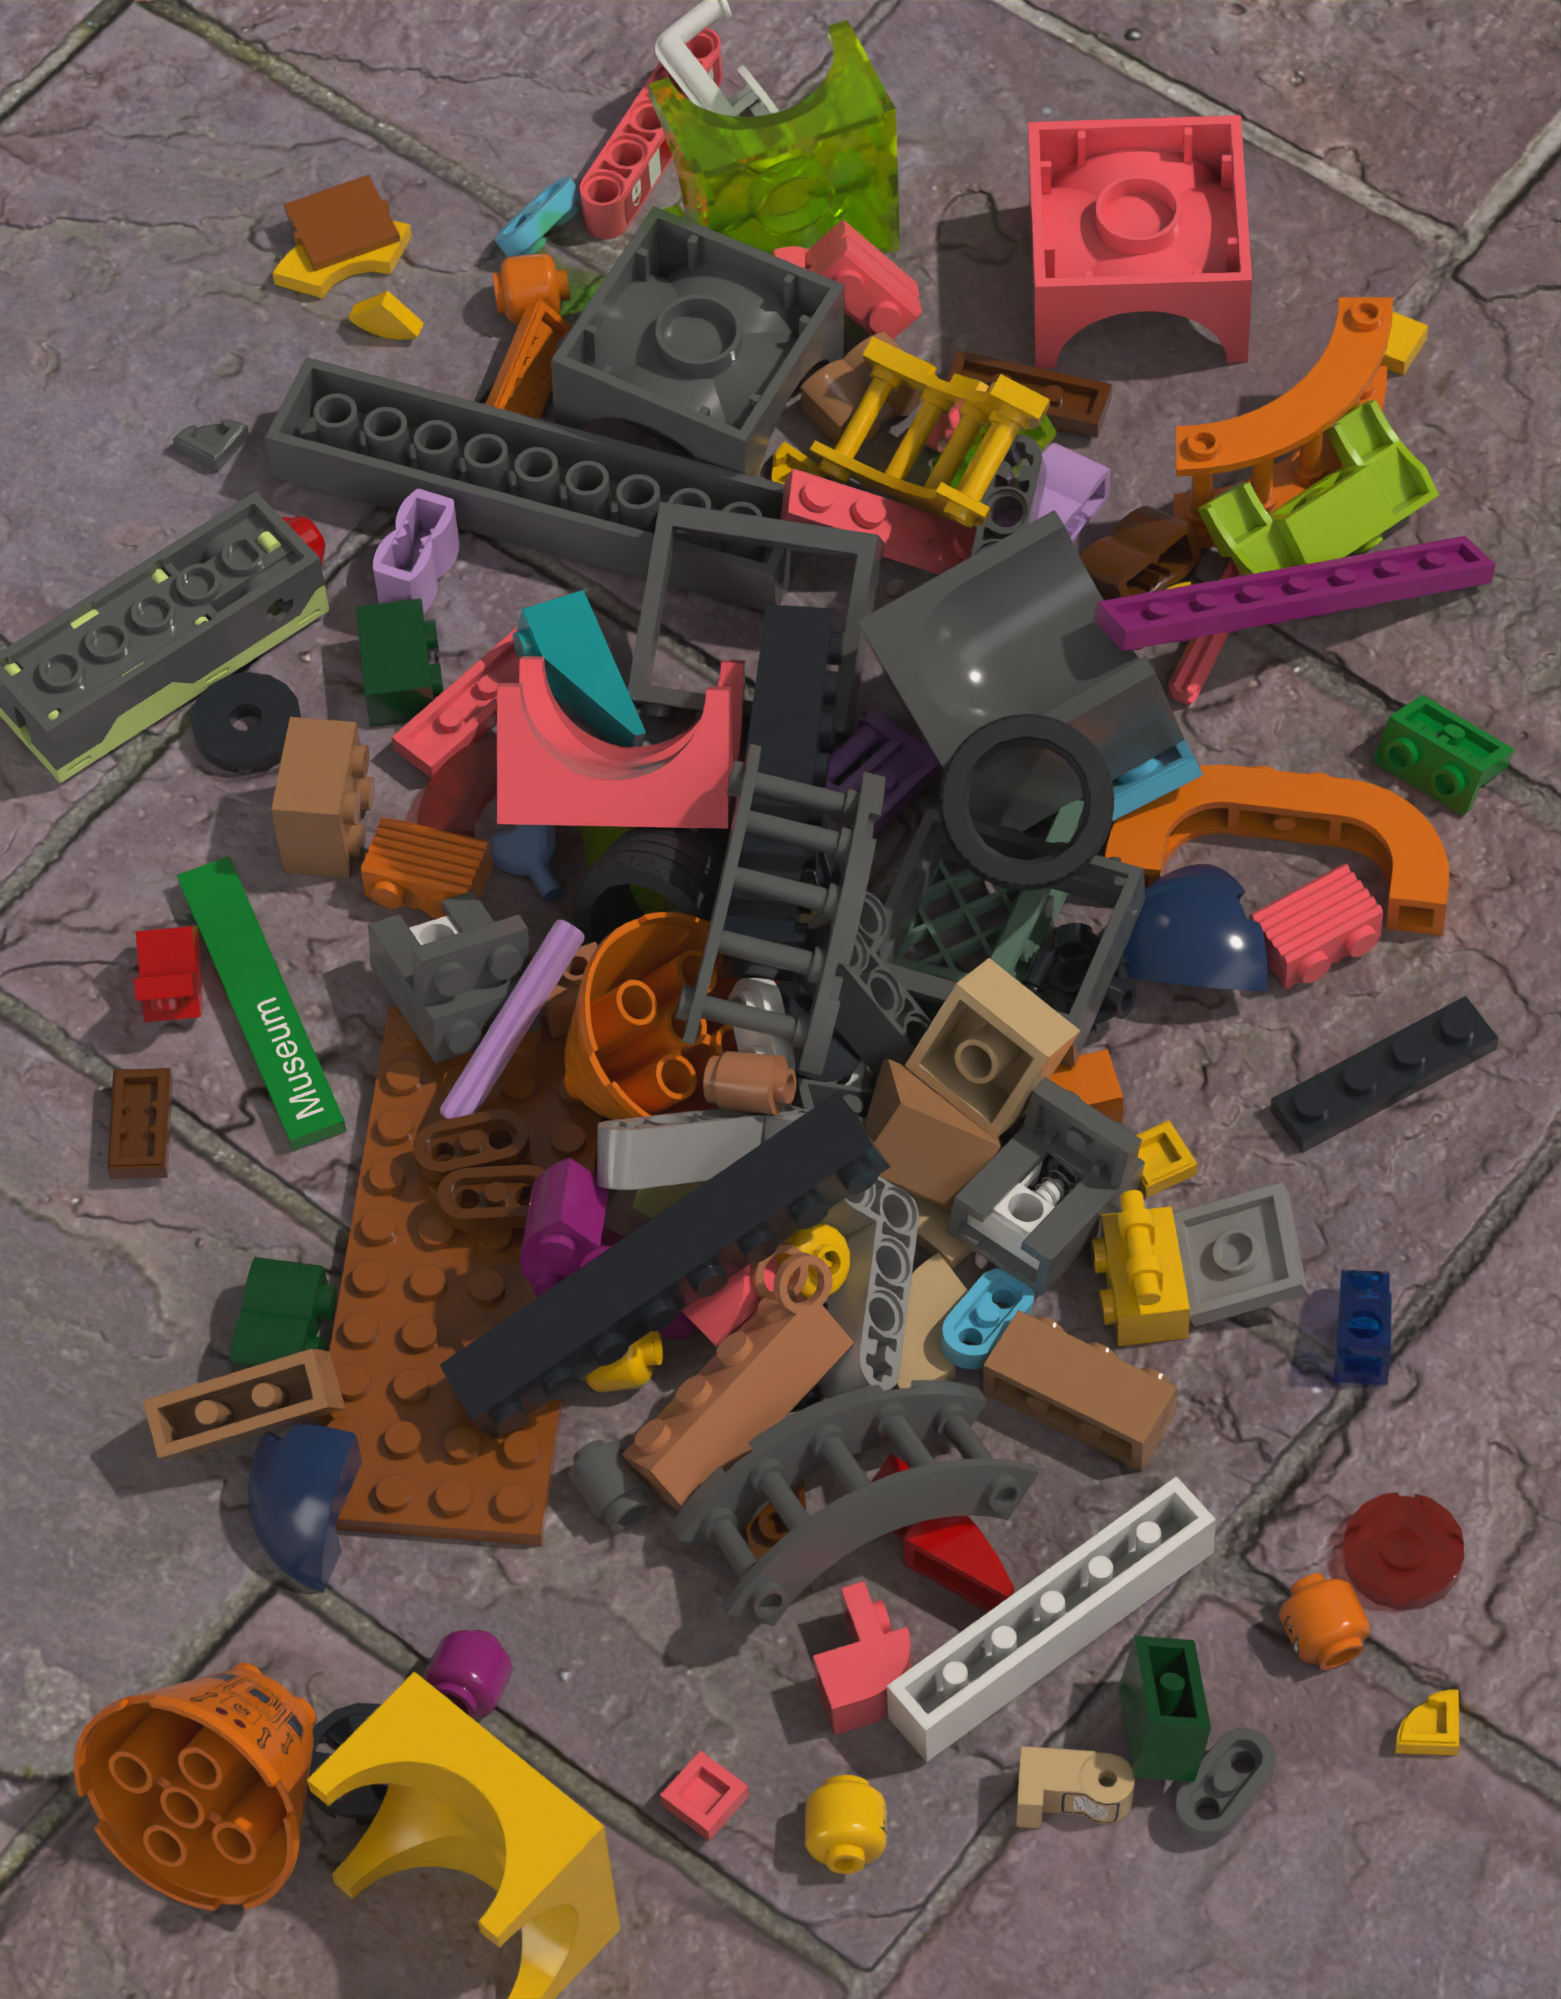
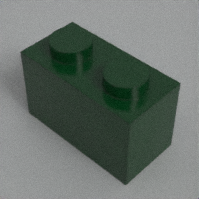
(397, 661)
(1164, 1709)

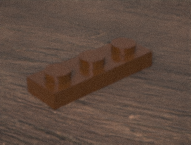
(1075, 402)

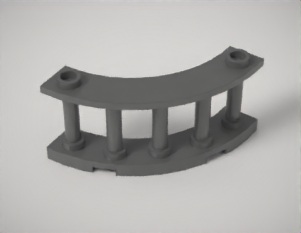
(838, 903)
(830, 1436)

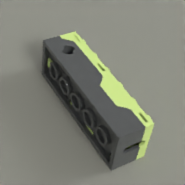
(162, 634)

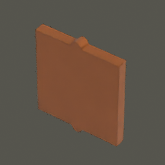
(341, 222)

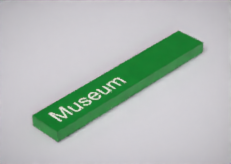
(261, 1004)

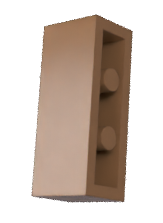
(1080, 1389)
(243, 1404)

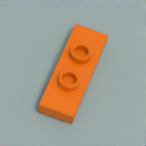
(526, 371)

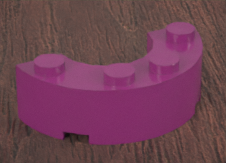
(568, 1231)

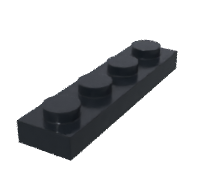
(1384, 1074)

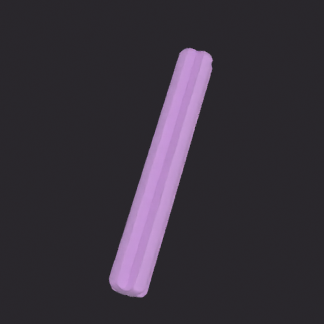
(513, 1021)

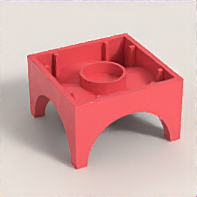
(1139, 224)
(566, 777)

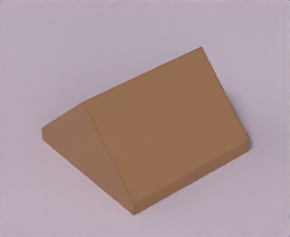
(925, 1137)

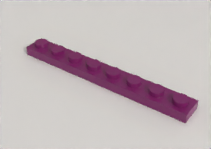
(1293, 593)

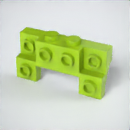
(1334, 516)

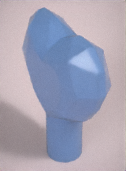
(528, 853)

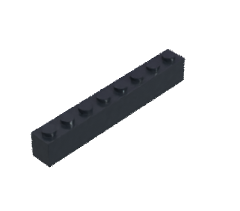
(791, 727)
(665, 1267)

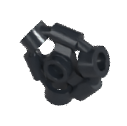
(1072, 942)

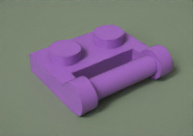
(900, 759)

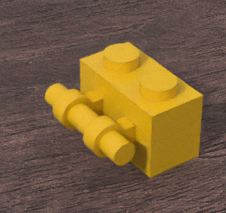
(1142, 1273)

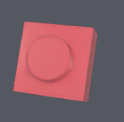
(704, 1795)

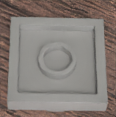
(1240, 1254)

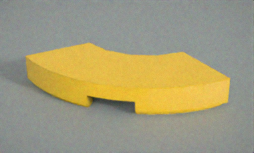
(298, 274)

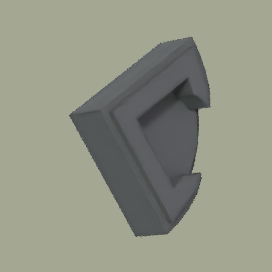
(213, 443)

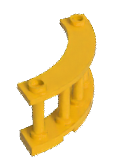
(1005, 406)

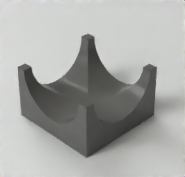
(698, 341)

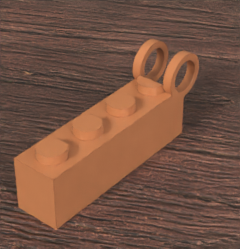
(746, 1384)

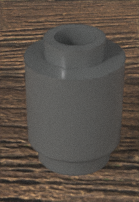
(610, 1485)

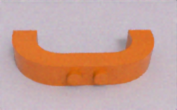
(1299, 810)

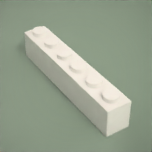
(1051, 1619)

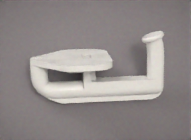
(691, 75)

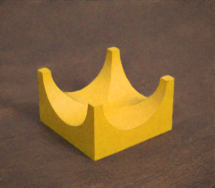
(483, 1811)

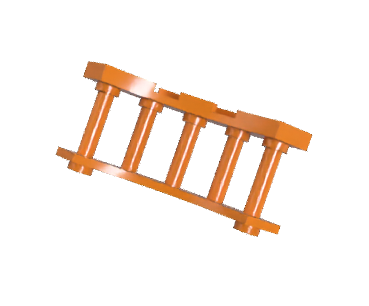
(1296, 420)

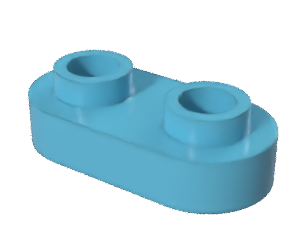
(550, 207)
(981, 1320)

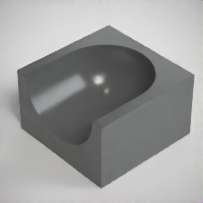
(1017, 639)

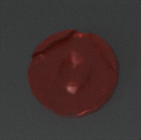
(1403, 1551)

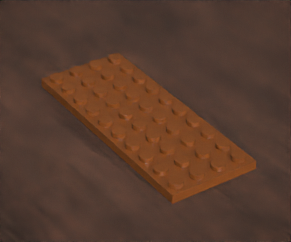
(427, 1291)

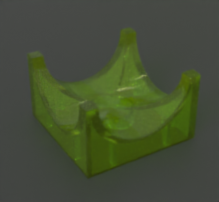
(794, 170)

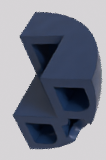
(1197, 933)
(298, 1495)

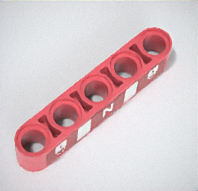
(637, 152)

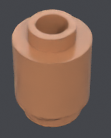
(749, 1082)

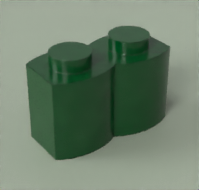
(280, 1312)

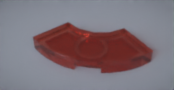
(461, 789)

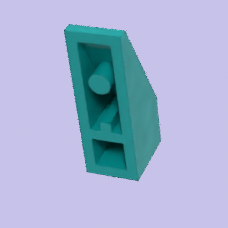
(580, 666)

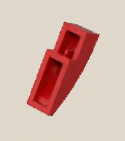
(953, 1554)

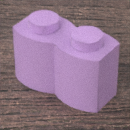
(1072, 488)
(418, 549)

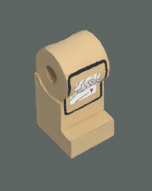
(1073, 1783)

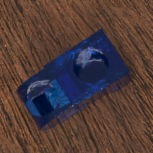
(1363, 1328)

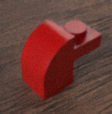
(169, 974)

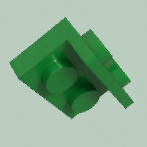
(1440, 753)

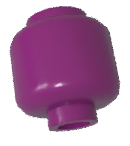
(470, 1671)

